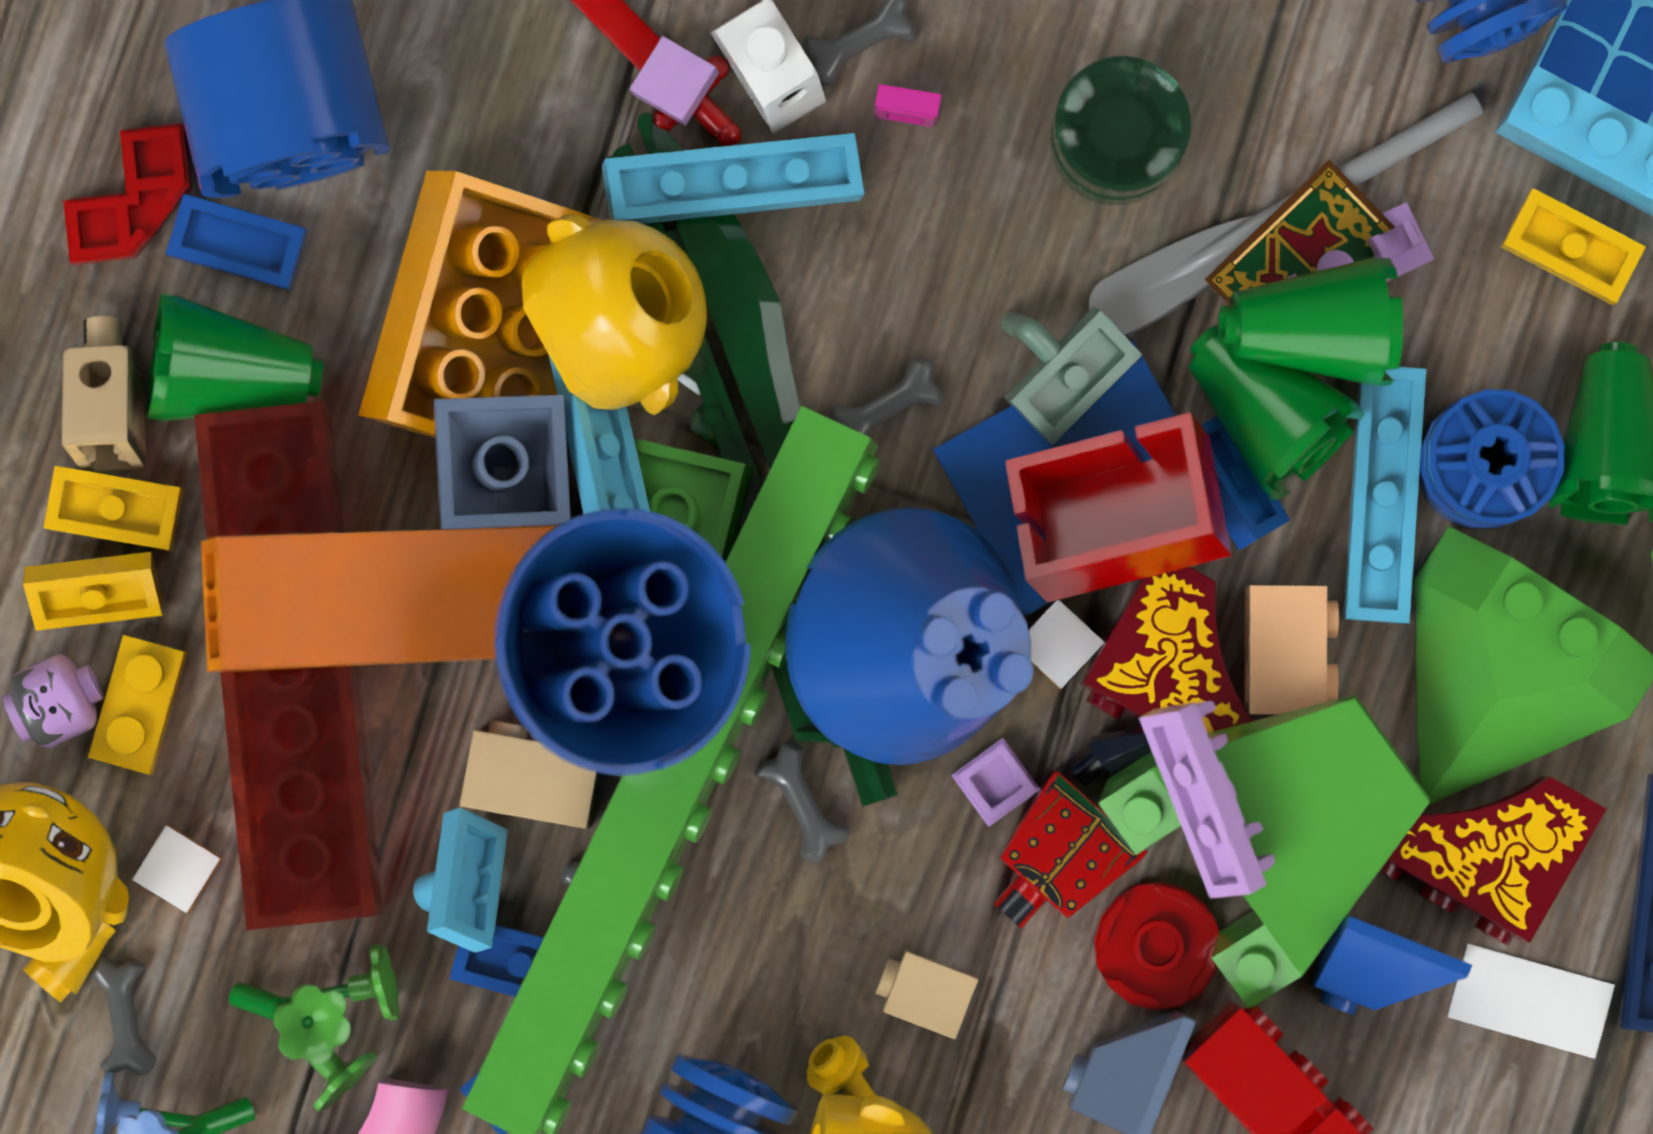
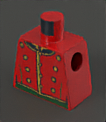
(1061, 853)

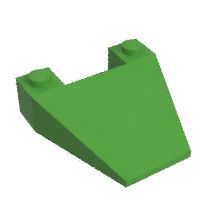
(1329, 812)

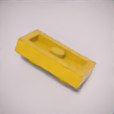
(1573, 246)
(113, 508)
(93, 591)
(137, 705)

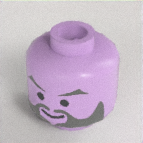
(53, 701)

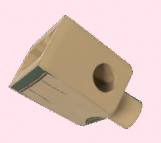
(103, 401)

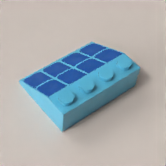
(1592, 98)

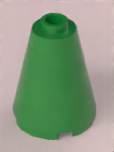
(1321, 322)
(222, 364)
(1273, 413)
(1609, 439)

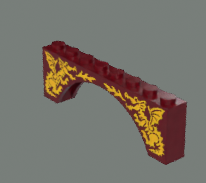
(1490, 859)

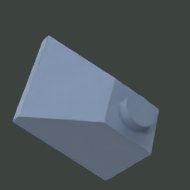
(501, 462)
(1129, 1073)

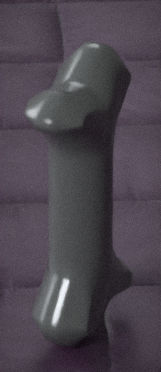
(833, 53)
(912, 389)
(816, 829)
(118, 985)

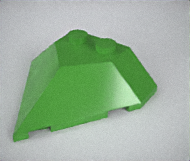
(1509, 666)

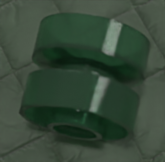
(1119, 130)

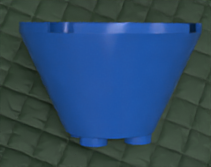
(906, 636)
(622, 641)

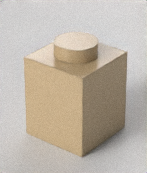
(926, 993)

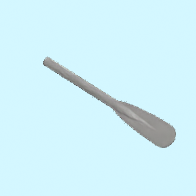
(1177, 273)

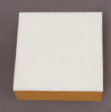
(1061, 644)
(177, 868)

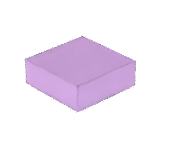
(674, 80)
(995, 782)

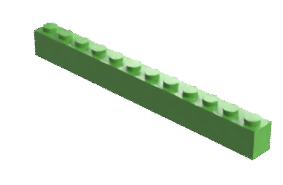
(657, 812)

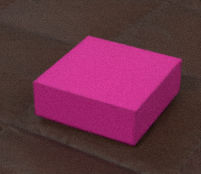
(907, 105)

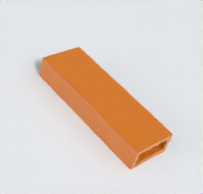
(356, 596)

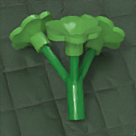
(314, 1021)

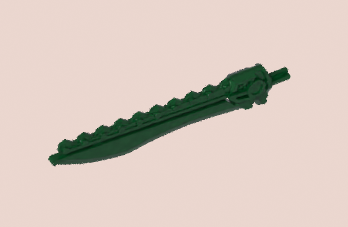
(756, 347)

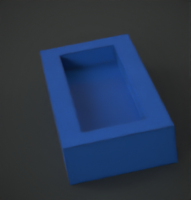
(237, 242)

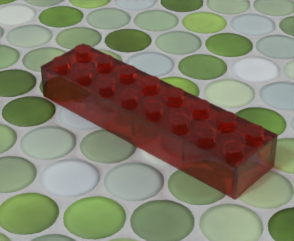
(298, 730)

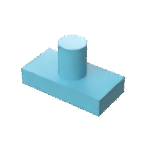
(466, 881)

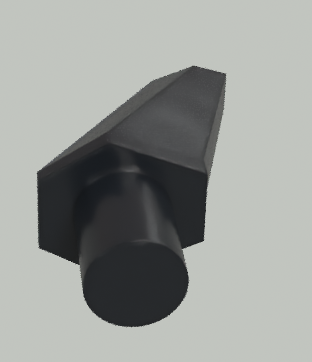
(1110, 753)

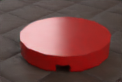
(1156, 945)

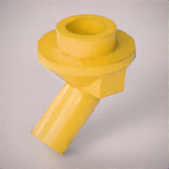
(840, 1069)

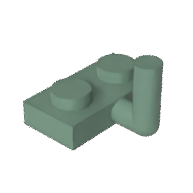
(1069, 372)

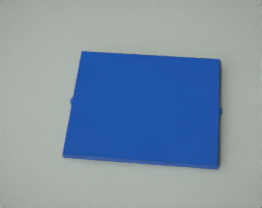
(979, 471)

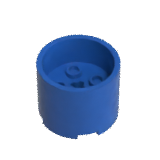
(275, 95)

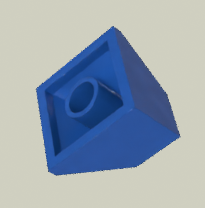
(1378, 968)

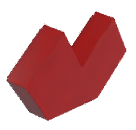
(124, 223)

